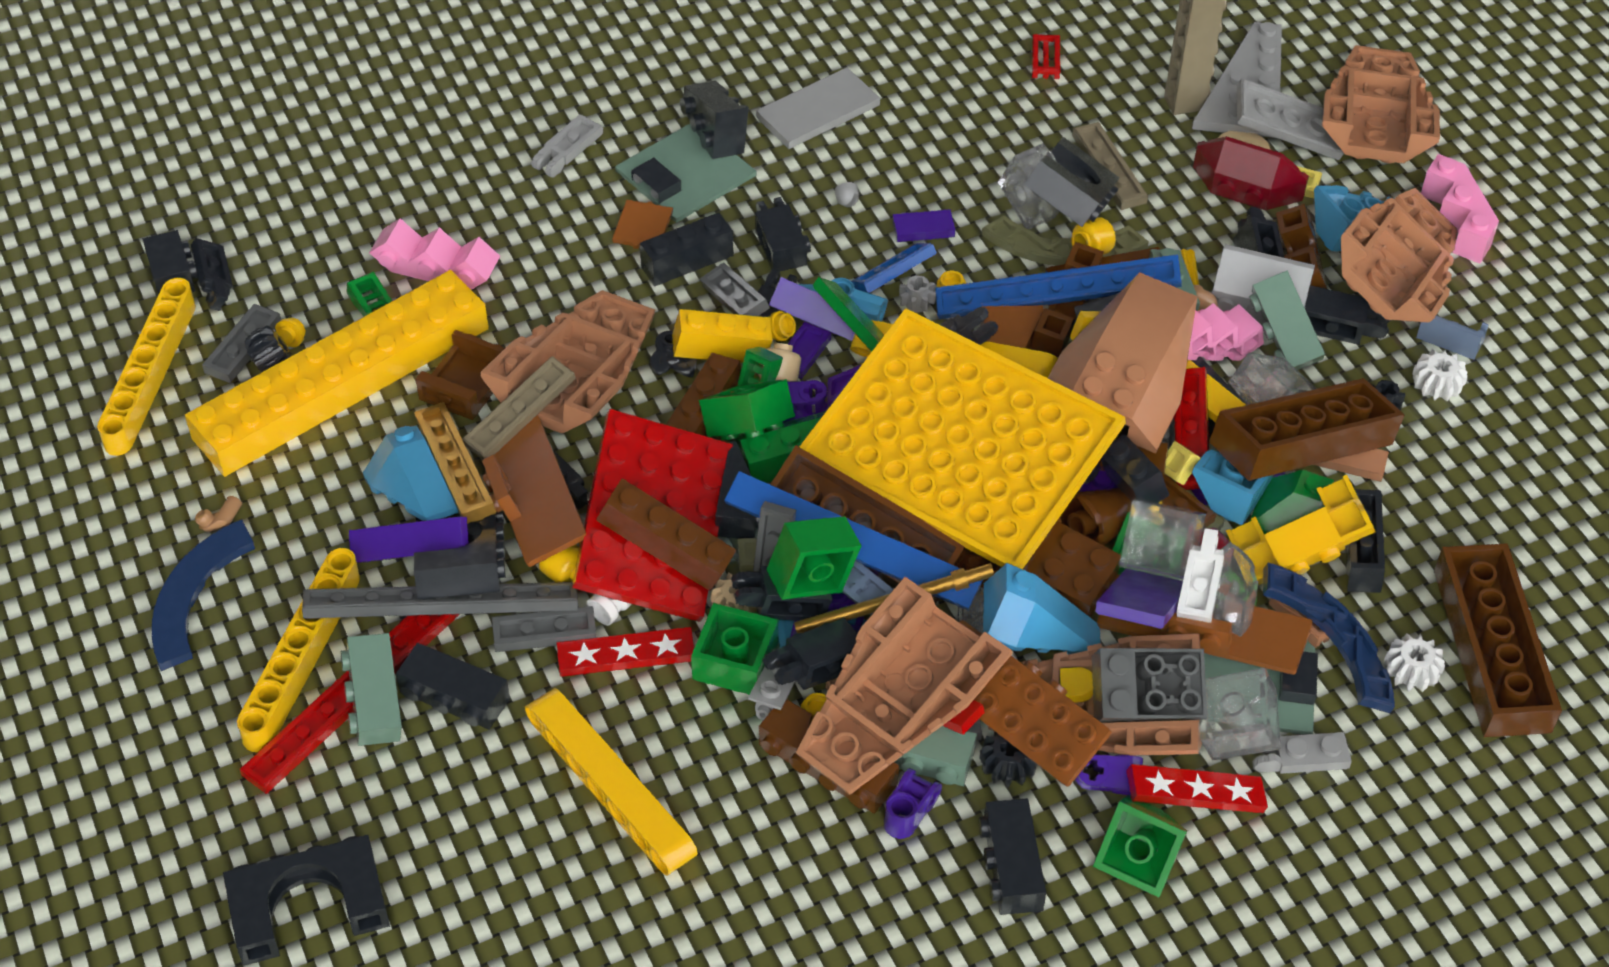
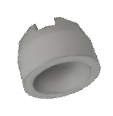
(847, 194)

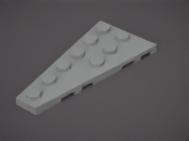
(1256, 61)

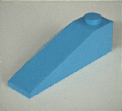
(1336, 210)
(409, 475)
(1226, 488)
(1031, 614)

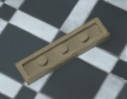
(1098, 145)
(519, 408)

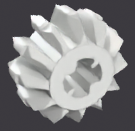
(1439, 375)
(1414, 662)

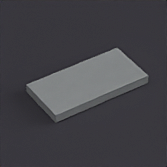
(817, 108)
(1284, 118)

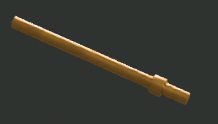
(958, 579)

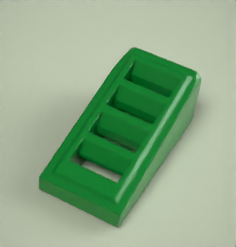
(363, 285)
(754, 356)

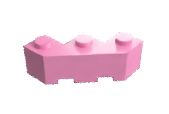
(1463, 205)
(428, 257)
(1224, 334)

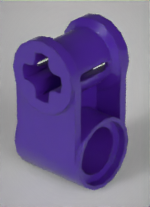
(803, 400)
(1111, 775)
(911, 798)

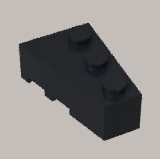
(716, 118)

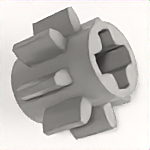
(917, 294)

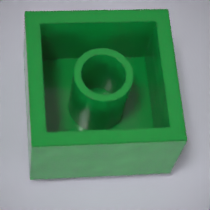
(747, 409)
(813, 557)
(733, 648)

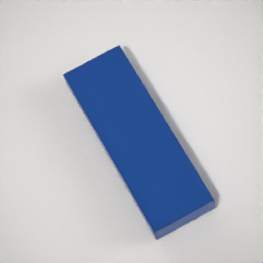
(894, 267)

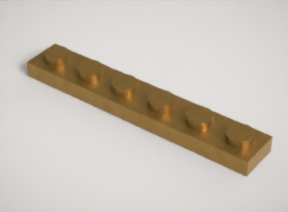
(455, 463)

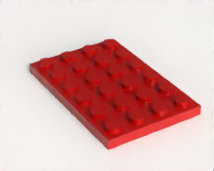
(675, 469)

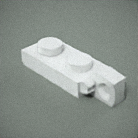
(1201, 579)

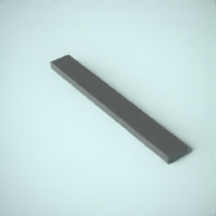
(404, 601)

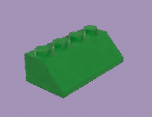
(768, 452)

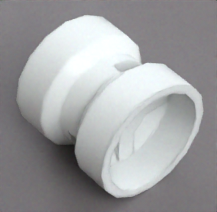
(606, 608)

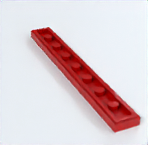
(331, 709)

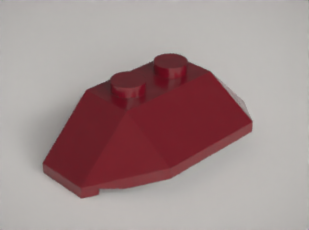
(1249, 173)

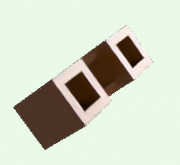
(1301, 240)

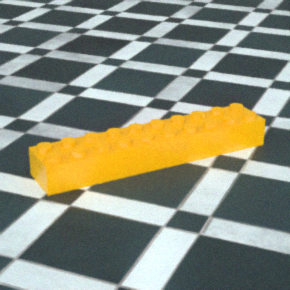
(335, 373)

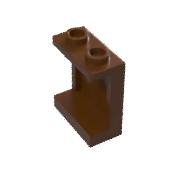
(458, 376)

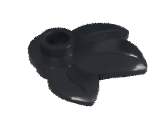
(664, 360)

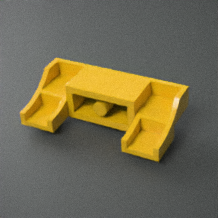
(1309, 538)

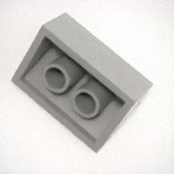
(1244, 267)

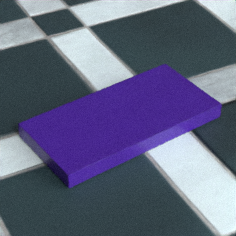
(1141, 598)

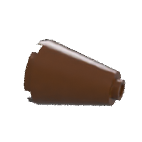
(1097, 513)

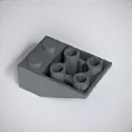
(1148, 684)

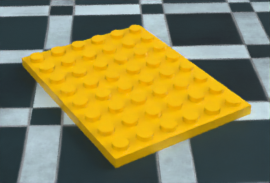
(964, 438)

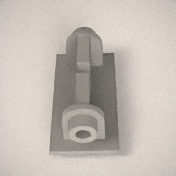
(769, 693)

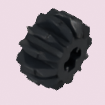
(266, 348)
(1005, 761)

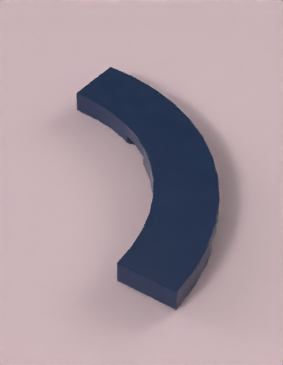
(184, 586)
(1344, 630)

